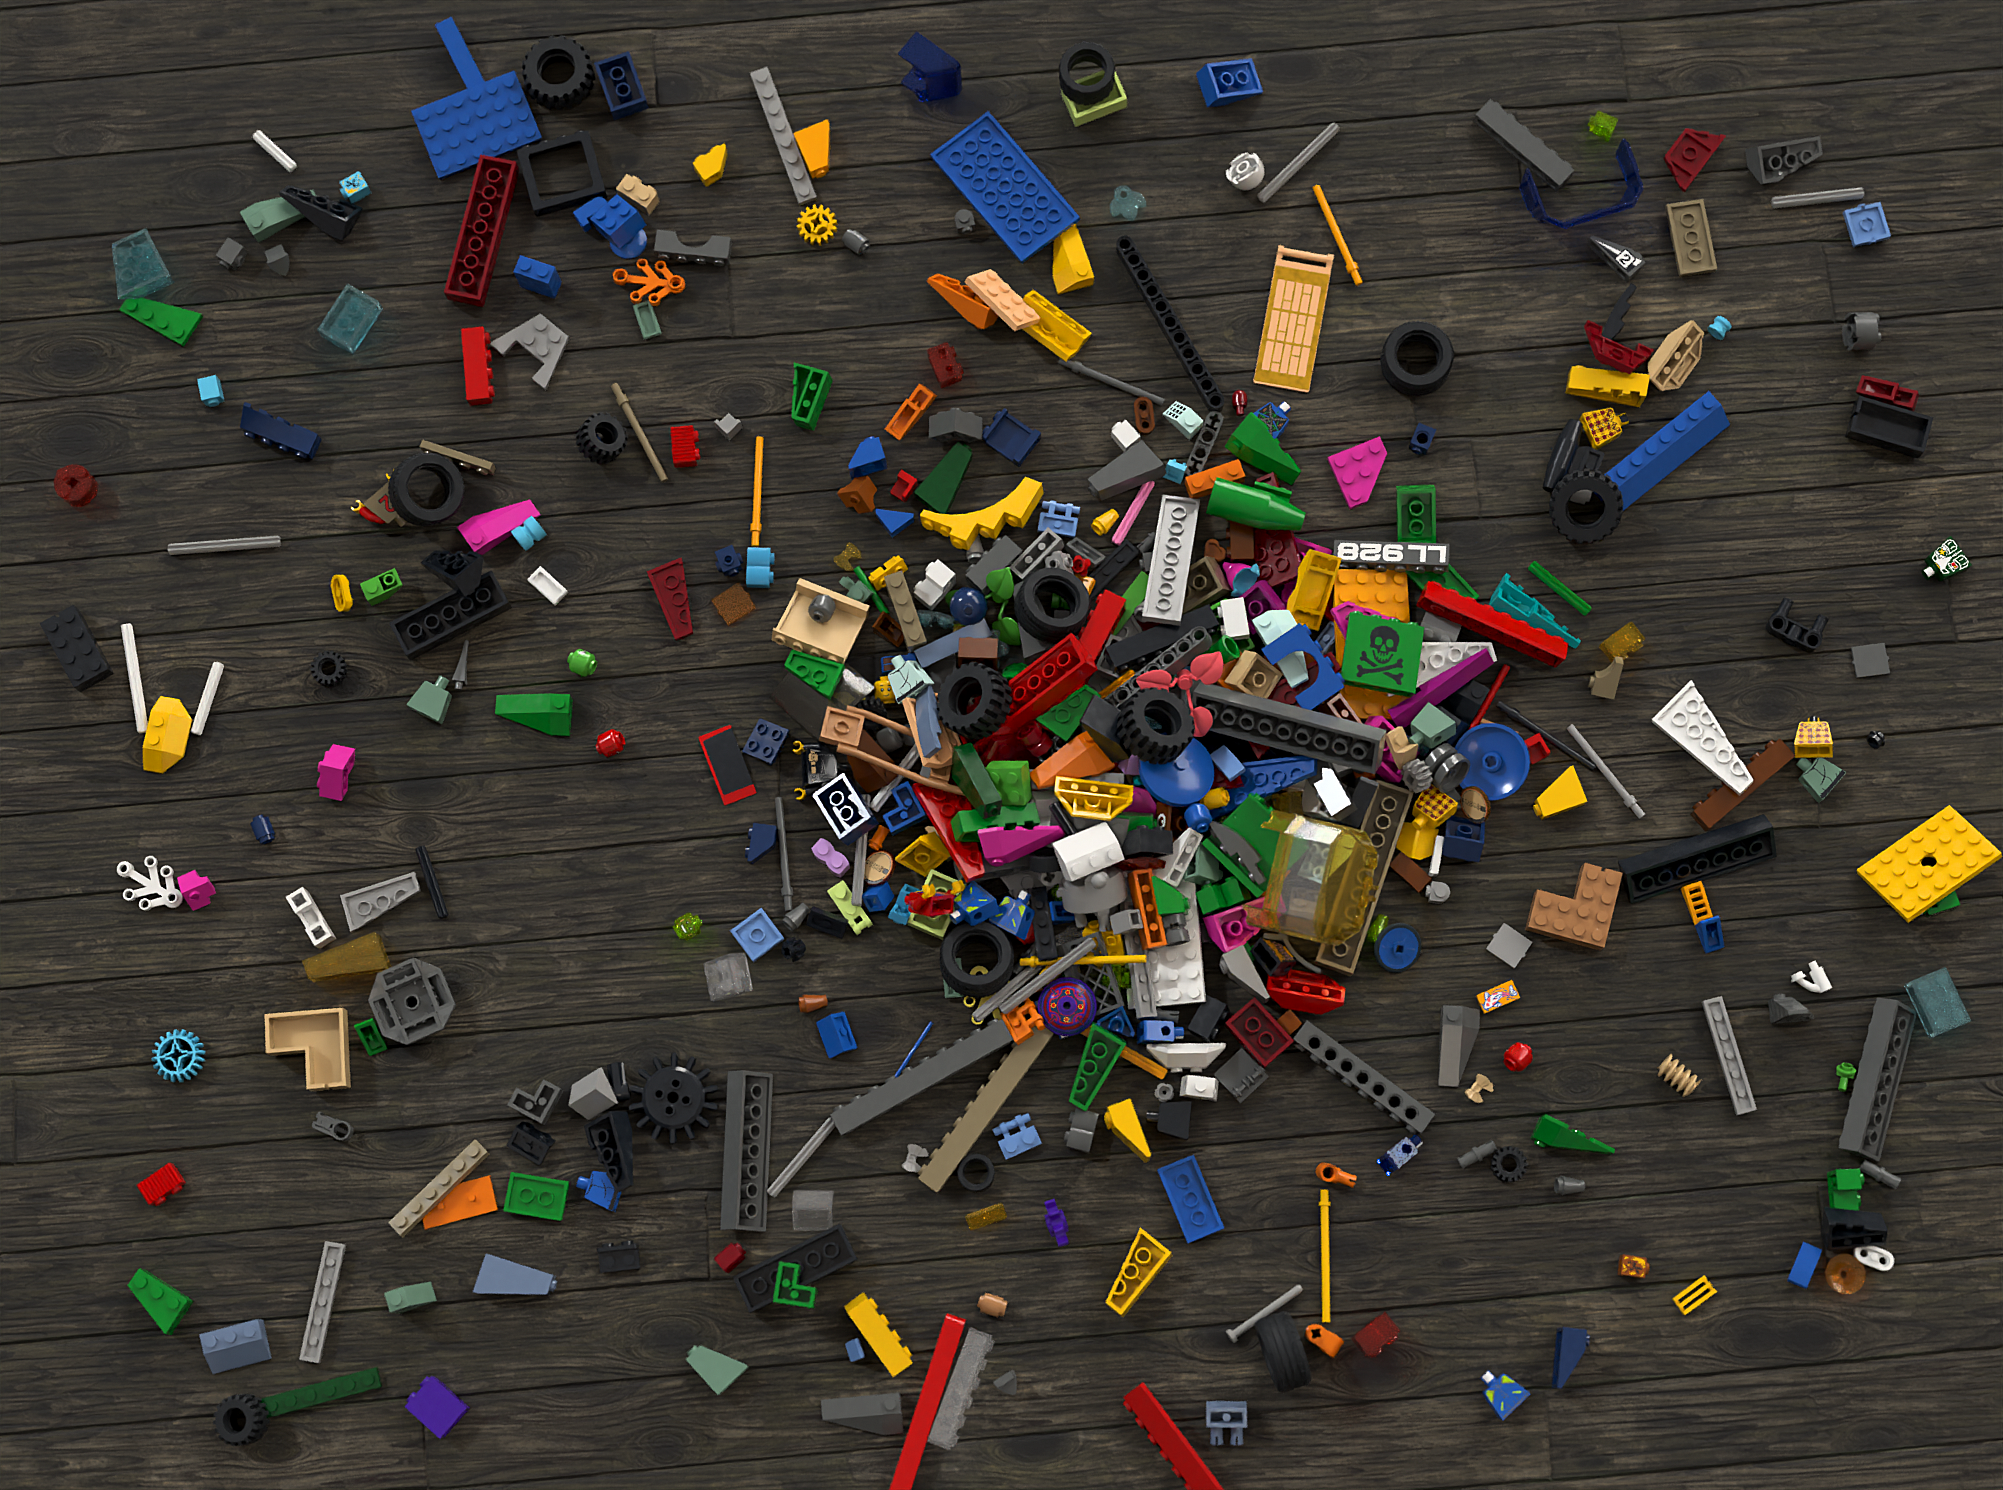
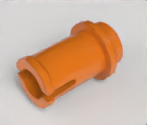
(878, 838)

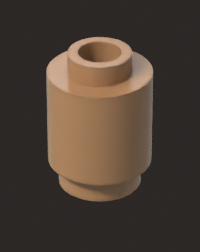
(992, 1305)

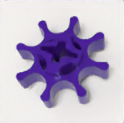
(1056, 1223)

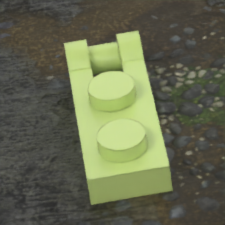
(842, 897)

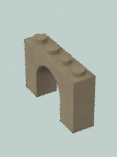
(905, 611)

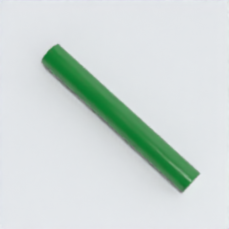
(875, 597)

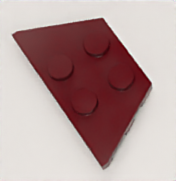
(1690, 155)
(1007, 749)

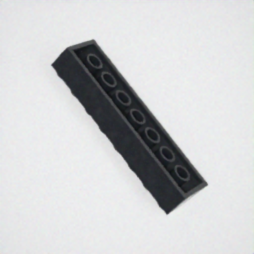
(1698, 858)

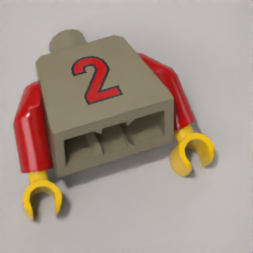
(378, 508)

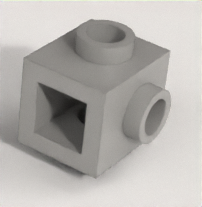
(1059, 560)

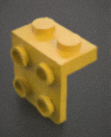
(1113, 942)

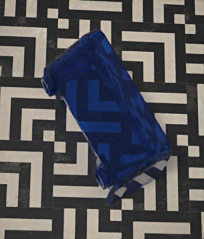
(934, 71)

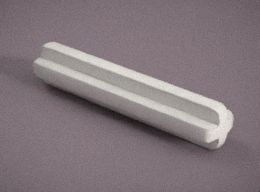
(277, 153)

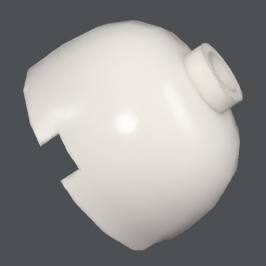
(1246, 171)

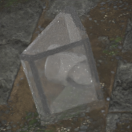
(812, 1209)

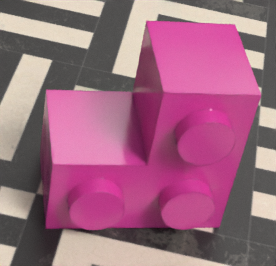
(335, 772)

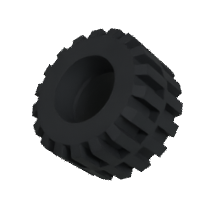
(593, 447)
(255, 1419)

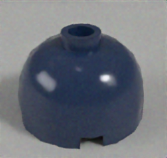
(968, 606)

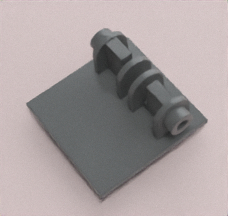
(1241, 1075)

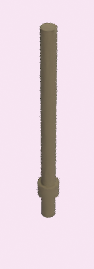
(623, 401)

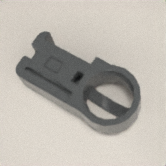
(331, 1126)

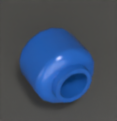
(1198, 817)

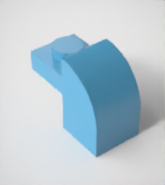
(900, 912)

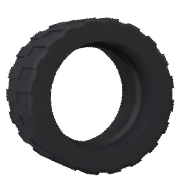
(1091, 53)

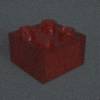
(1375, 1335)

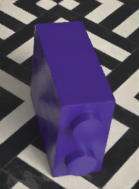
(436, 1406)

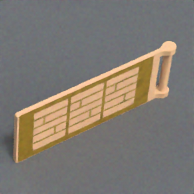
(1293, 321)

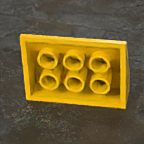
(1125, 1125)

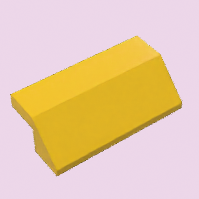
(1055, 328)

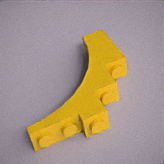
(988, 522)

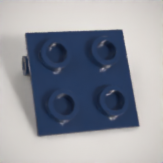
(766, 741)

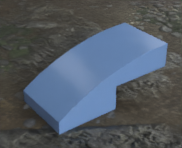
(1227, 763)

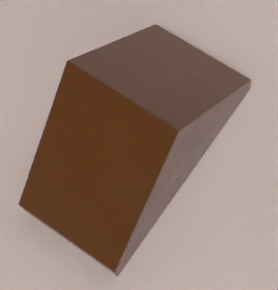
(888, 629)

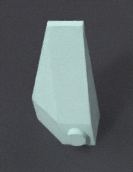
(1270, 627)

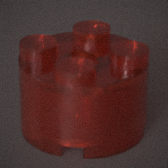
(84, 482)

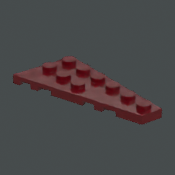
(1275, 550)

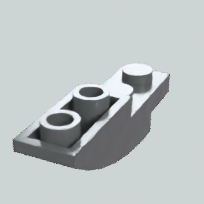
(1235, 843)

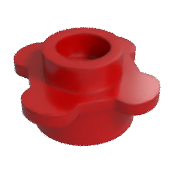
(1085, 564)

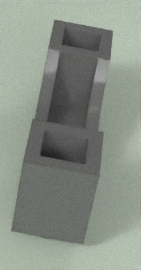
(715, 251)

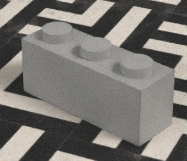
(1034, 555)

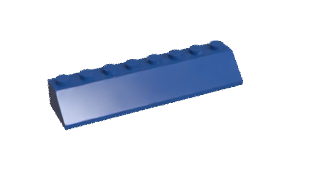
(1668, 448)

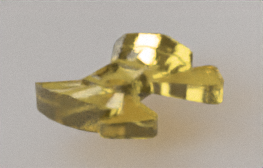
(842, 560)

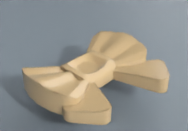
(1481, 1082)

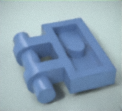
(1059, 524)
(1019, 1142)

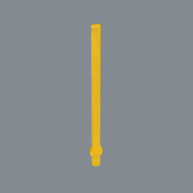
(1033, 961)
(1325, 1255)

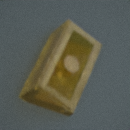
(986, 1216)

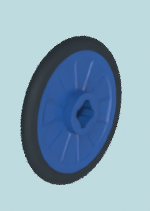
(1387, 943)

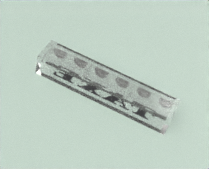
(960, 1387)

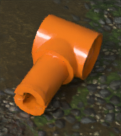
(1336, 1175)

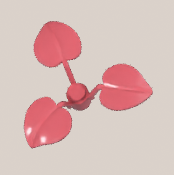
(1204, 667)

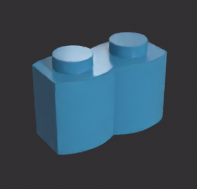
(759, 567)

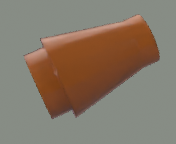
(812, 1002)

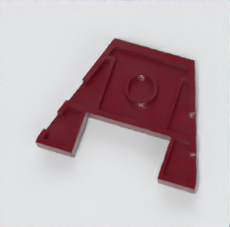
(1613, 353)

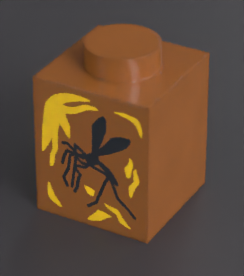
(1633, 1266)

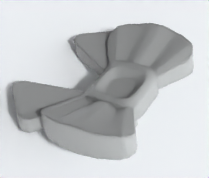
(914, 1151)

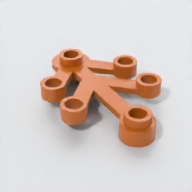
(651, 282)

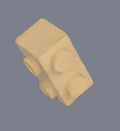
(637, 194)

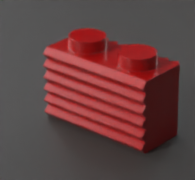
(684, 446)
(161, 1184)

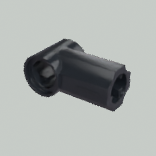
(618, 1081)

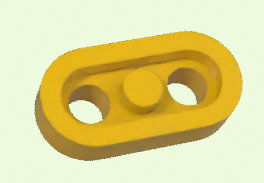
(341, 593)

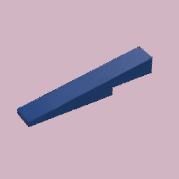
(459, 53)

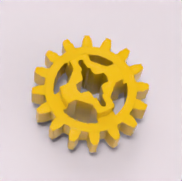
(811, 219)

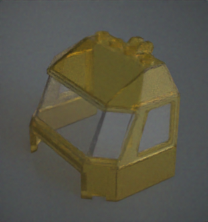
(1316, 880)

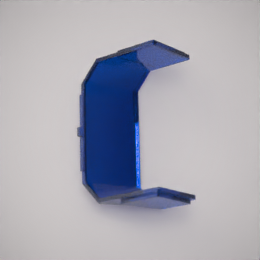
(1630, 172)

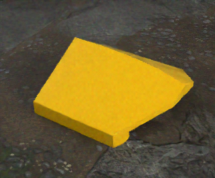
(1416, 843)

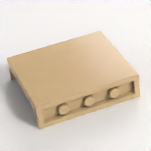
(824, 640)

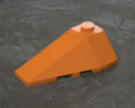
(964, 301)
(1074, 760)

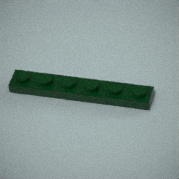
(322, 1392)

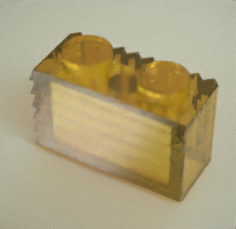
(1623, 642)

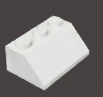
(1087, 851)

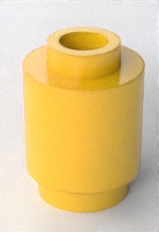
(1216, 798)

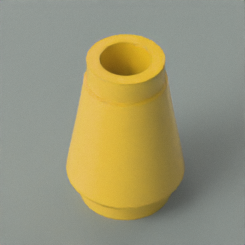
(1104, 522)

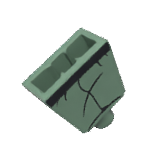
(1819, 776)

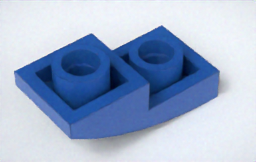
(1804, 1265)

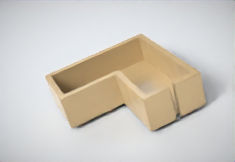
(321, 1037)

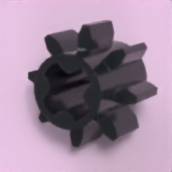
(793, 949)

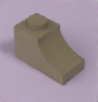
(1606, 681)

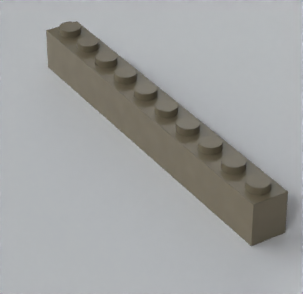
(983, 1110)

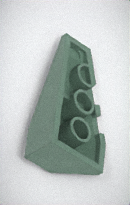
(270, 217)

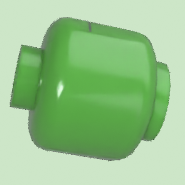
(582, 662)

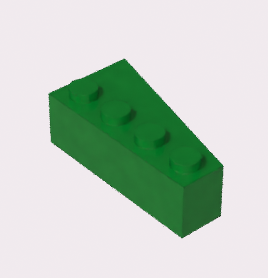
(967, 823)
(1095, 1064)

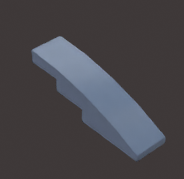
(950, 643)
(927, 722)

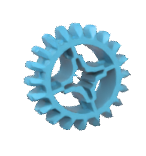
(176, 1049)

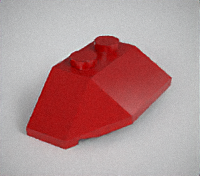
(1306, 992)

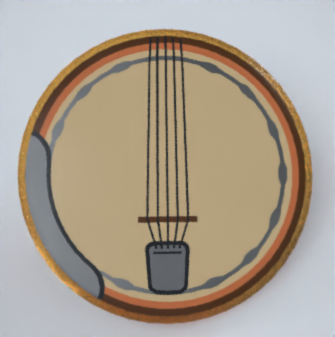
(1475, 804)

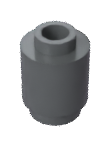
(856, 242)

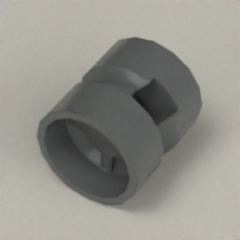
(1175, 936)

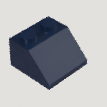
(1463, 839)

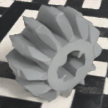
(1416, 775)

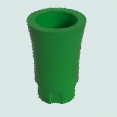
(1227, 647)

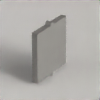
(1509, 945)

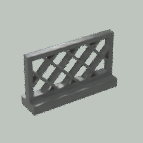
(1074, 972)

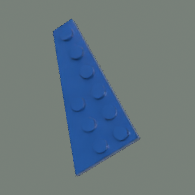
(1268, 778)

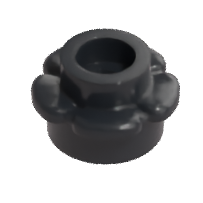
(1876, 739)

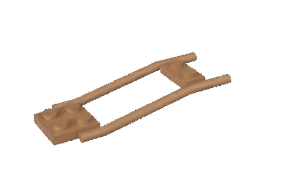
(844, 730)

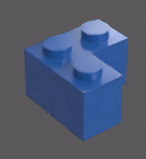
(908, 811)

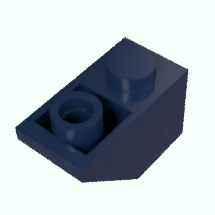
(762, 841)

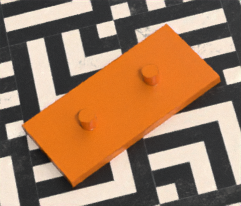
(463, 1202)

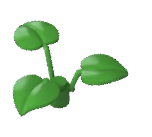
(1002, 588)

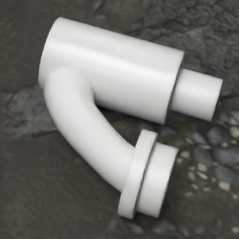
(1819, 977)

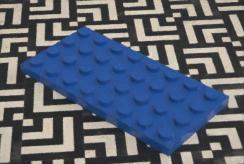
(1005, 187)

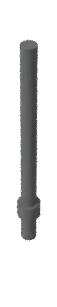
(1078, 367)
(787, 890)

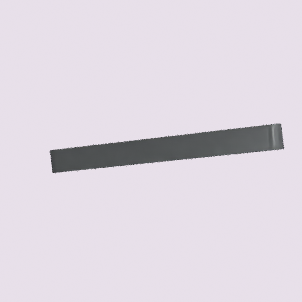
(1130, 687)

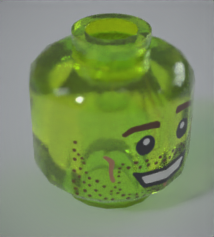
(687, 926)

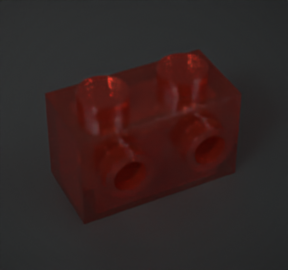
(944, 364)

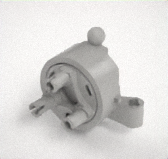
(1092, 893)

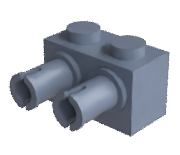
(1226, 1414)

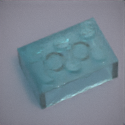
(350, 319)
(1937, 1002)

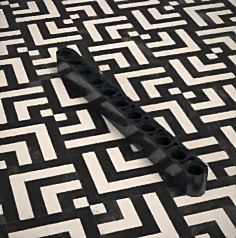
(1169, 315)

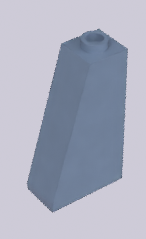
(507, 1277)

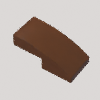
(1410, 872)

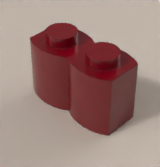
(730, 1257)

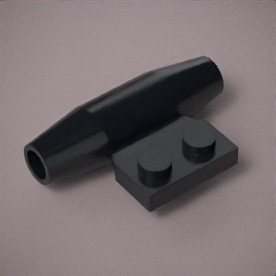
(1570, 457)

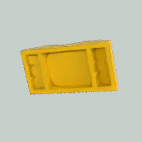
(1313, 588)

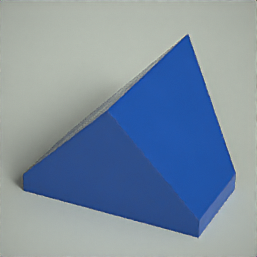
(1117, 1022)

